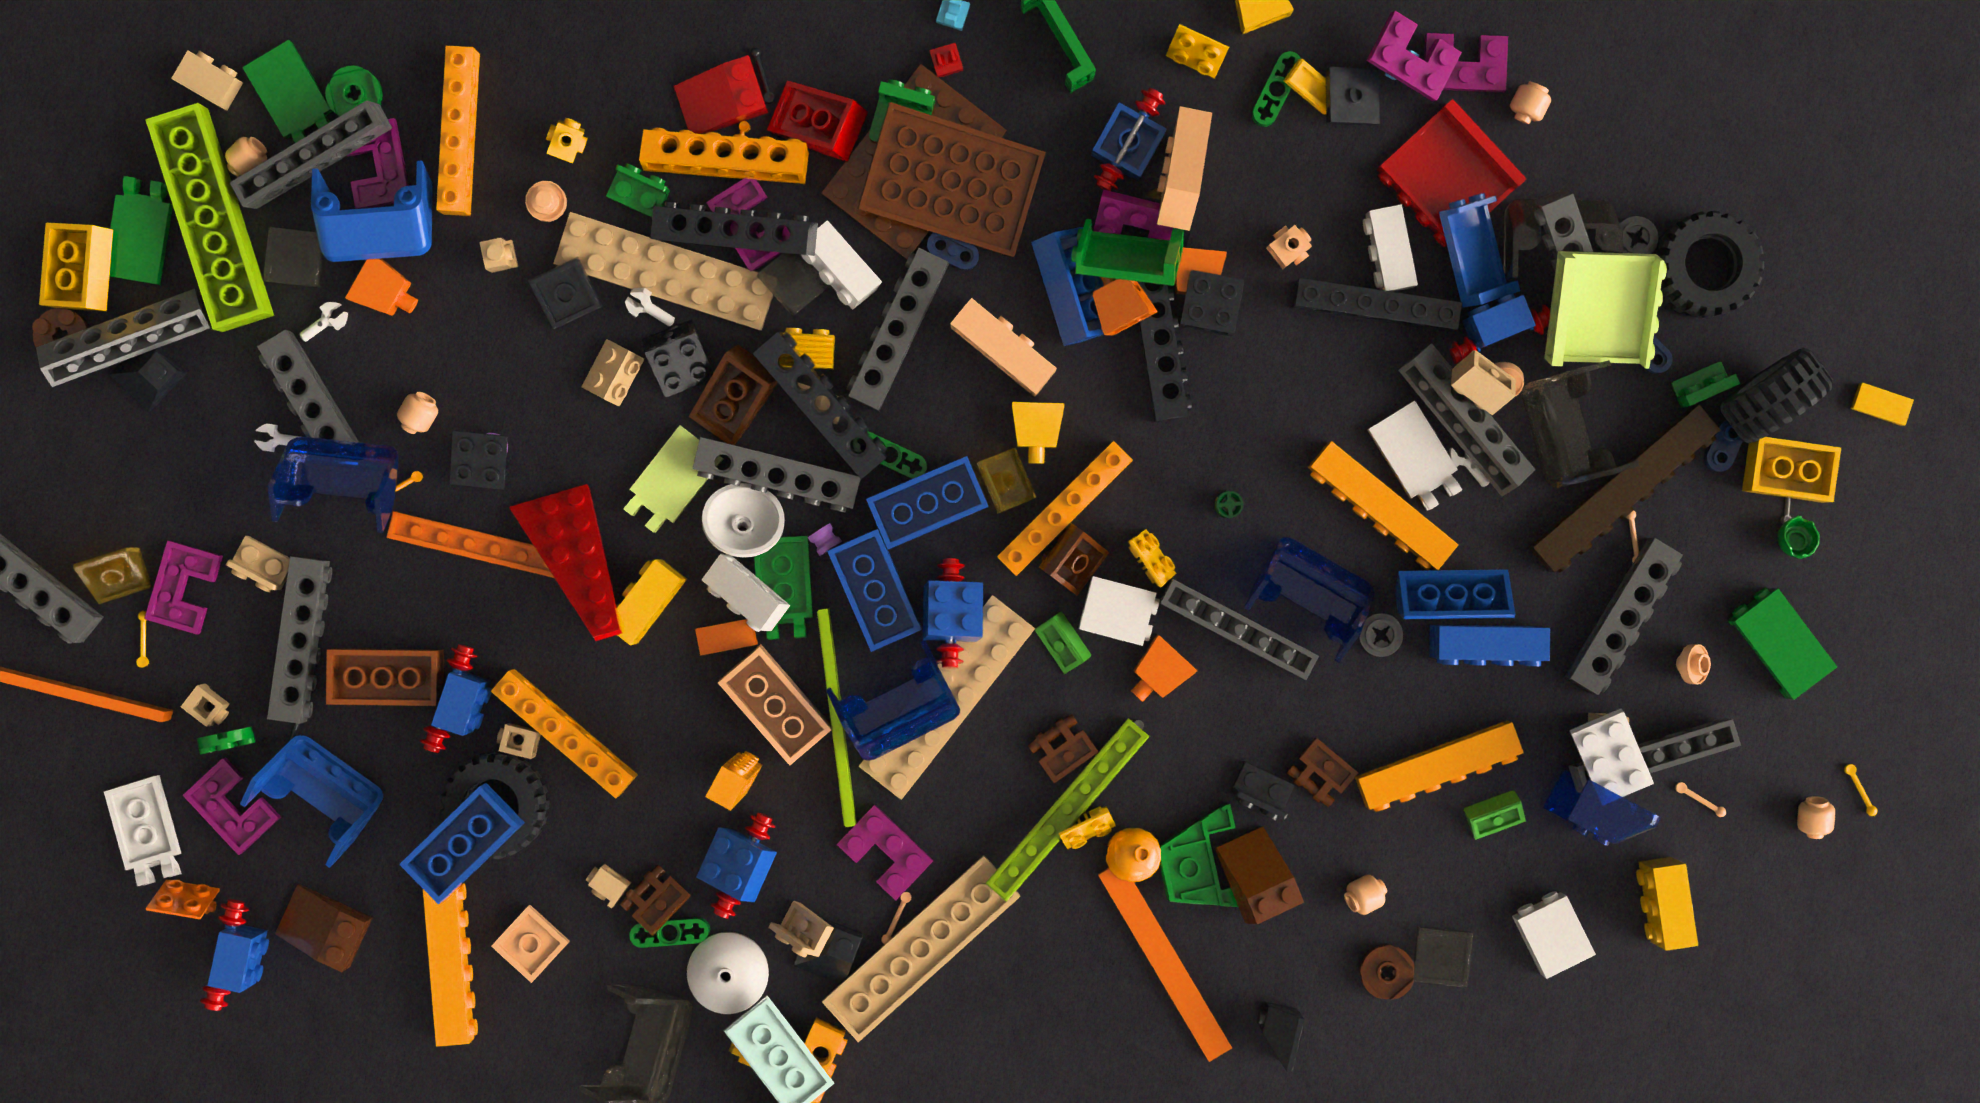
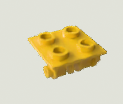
(1197, 51)
(1147, 548)
(1098, 825)

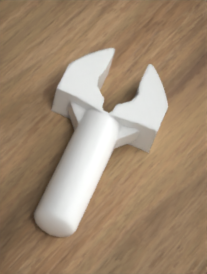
(647, 306)
(325, 321)
(279, 439)
(1470, 465)

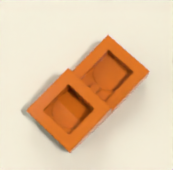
(725, 637)

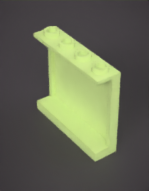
(1604, 308)

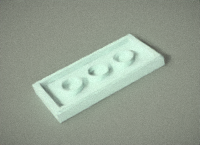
(778, 1054)

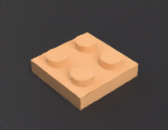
(530, 943)

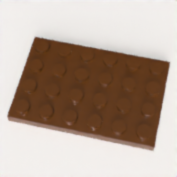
(951, 179)
(849, 181)

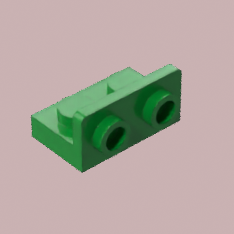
(636, 190)
(1703, 384)

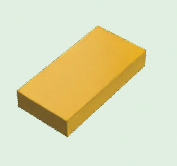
(1308, 84)
(1882, 404)

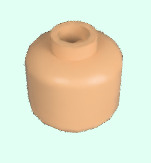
(1530, 102)
(245, 155)
(417, 412)
(1816, 817)
(1365, 894)

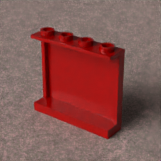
(1447, 164)

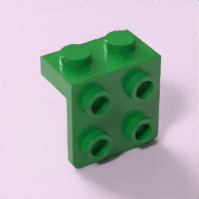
(896, 93)

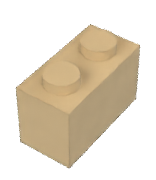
(208, 80)
(1483, 382)

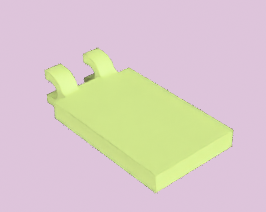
(668, 480)

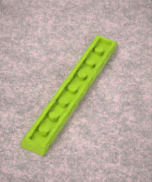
(838, 731)
(1067, 809)

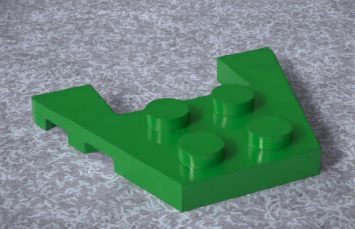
(1189, 862)

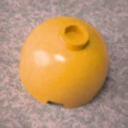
(1133, 854)

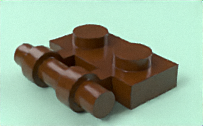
(1066, 756)
(1328, 766)
(660, 905)

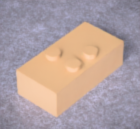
(1183, 168)
(1003, 347)
(775, 704)

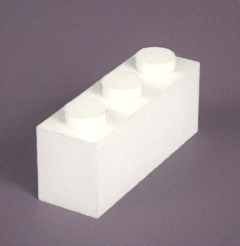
(1390, 249)
(842, 267)
(745, 593)

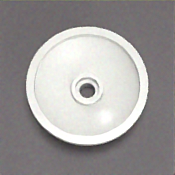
(742, 507)
(730, 954)

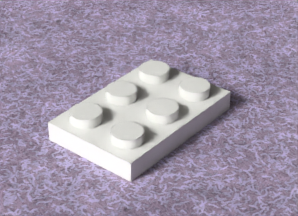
(1612, 754)

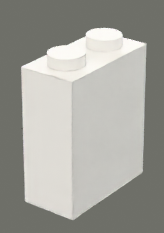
(1118, 611)
(1553, 934)

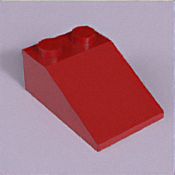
(721, 96)
(819, 119)

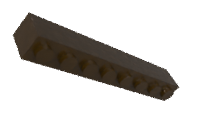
(1622, 490)

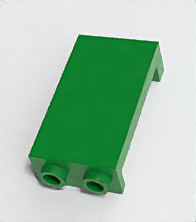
(1083, 67)
(1128, 256)
(1782, 642)

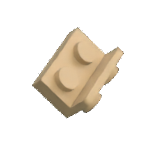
(260, 564)

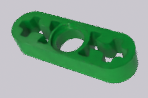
(1260, 104)
(911, 457)
(690, 937)

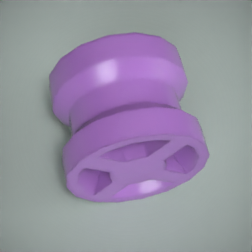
(824, 539)

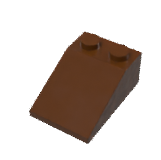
(733, 395)
(1258, 876)
(323, 928)

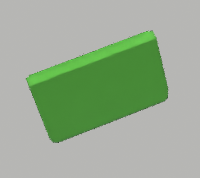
(1063, 642)
(1495, 814)

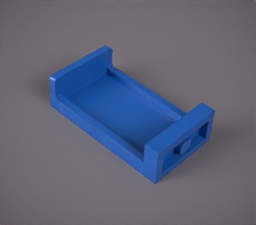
(1475, 251)

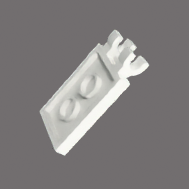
(1415, 454)
(144, 828)

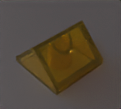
(1006, 480)
(114, 574)

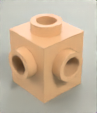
(1283, 253)

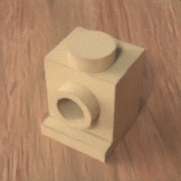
(498, 255)
(197, 706)
(507, 742)
(607, 884)

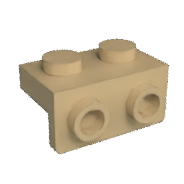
(612, 372)
(802, 930)

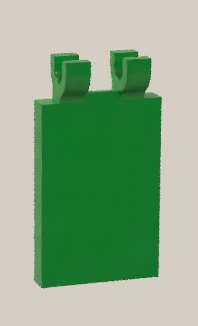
(288, 91)
(140, 232)
(787, 572)

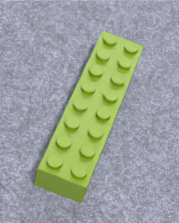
(209, 217)

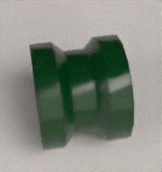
(1233, 503)

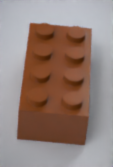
(384, 676)

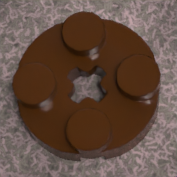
(54, 319)
(1387, 956)

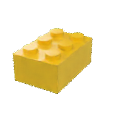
(76, 266)
(1792, 469)
(647, 599)
(1667, 903)

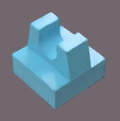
(953, 13)

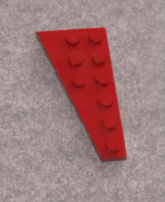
(570, 544)

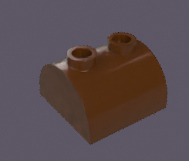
(1073, 559)

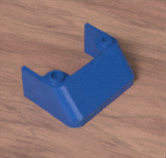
(378, 231)
(323, 783)

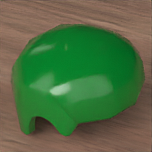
(1798, 537)

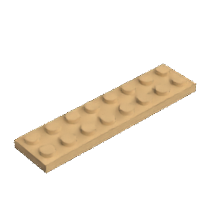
(666, 271)
(983, 662)
(917, 951)

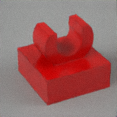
(946, 60)

